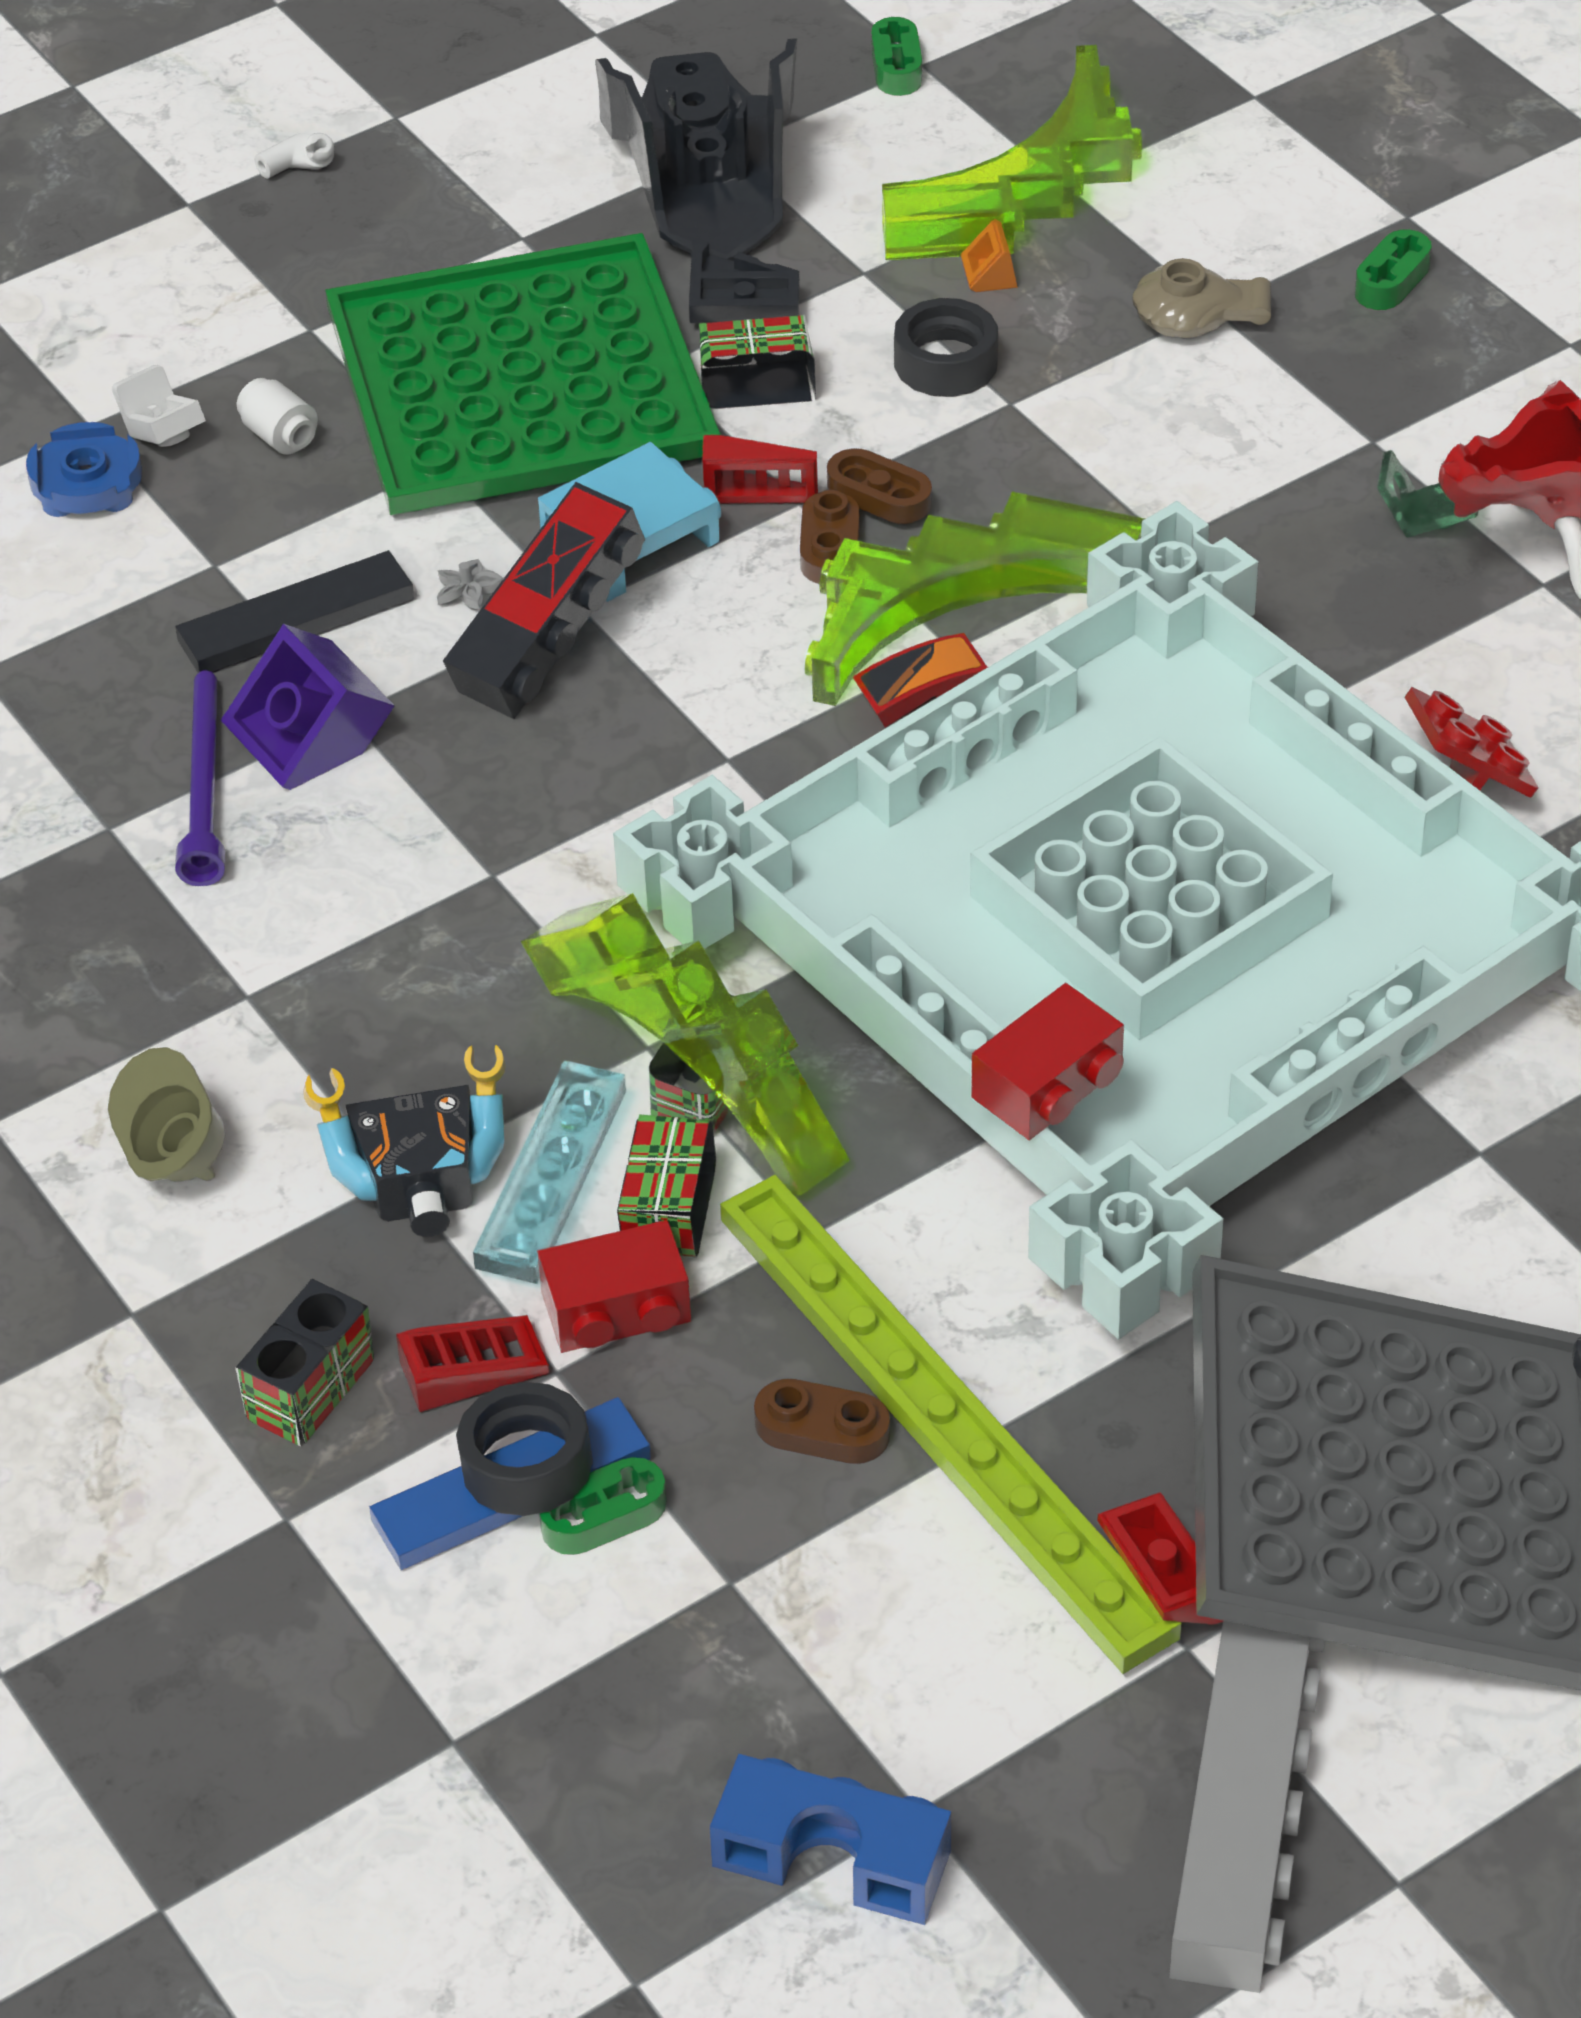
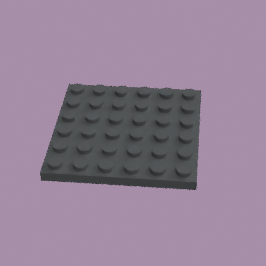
(1386, 1473)

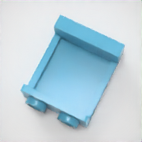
(658, 491)

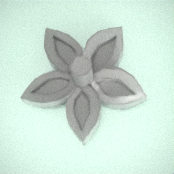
(469, 583)

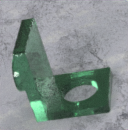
(1418, 509)

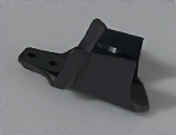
(707, 166)

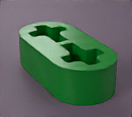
(901, 55)
(1393, 269)
(605, 1508)

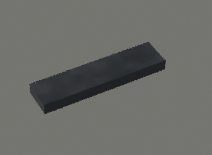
(308, 605)

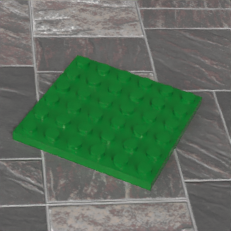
(517, 371)

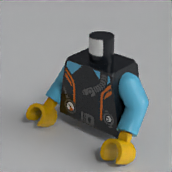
(415, 1149)

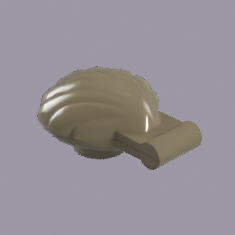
(1192, 300)

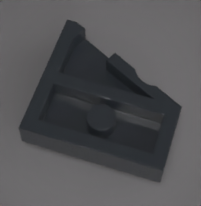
(739, 288)

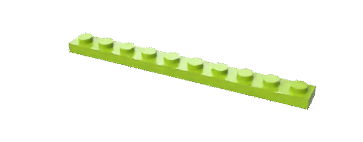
(950, 1424)

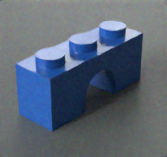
(779, 1811)

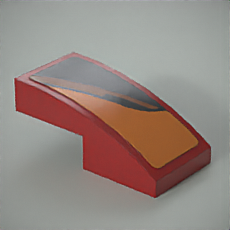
(918, 674)

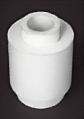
(277, 415)

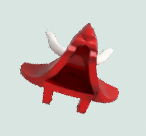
(1528, 466)

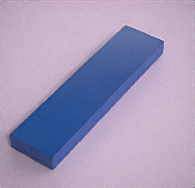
(446, 1514)

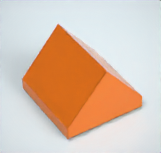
(989, 260)

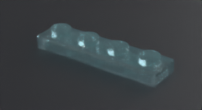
(550, 1171)

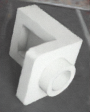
(153, 410)

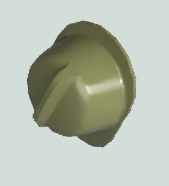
(165, 1118)

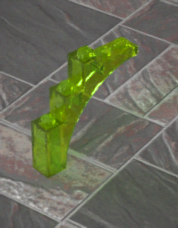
(1033, 180)
(952, 564)
(677, 996)

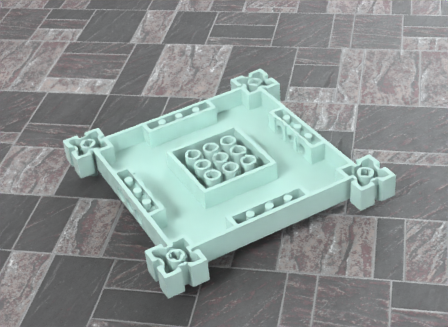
(1181, 837)

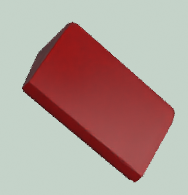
(1158, 1555)

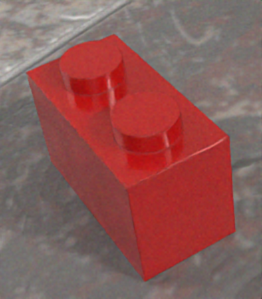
(1047, 1061)
(614, 1286)

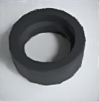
(945, 373)
(531, 1487)

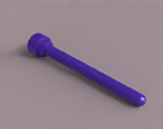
(200, 853)

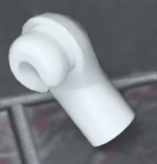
(297, 151)

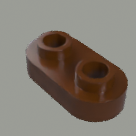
(880, 485)
(824, 525)
(819, 1421)

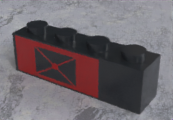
(545, 600)

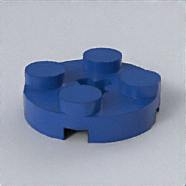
(66, 489)

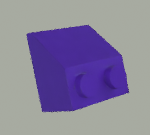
(305, 708)

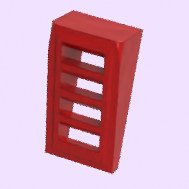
(728, 458)
(457, 1381)

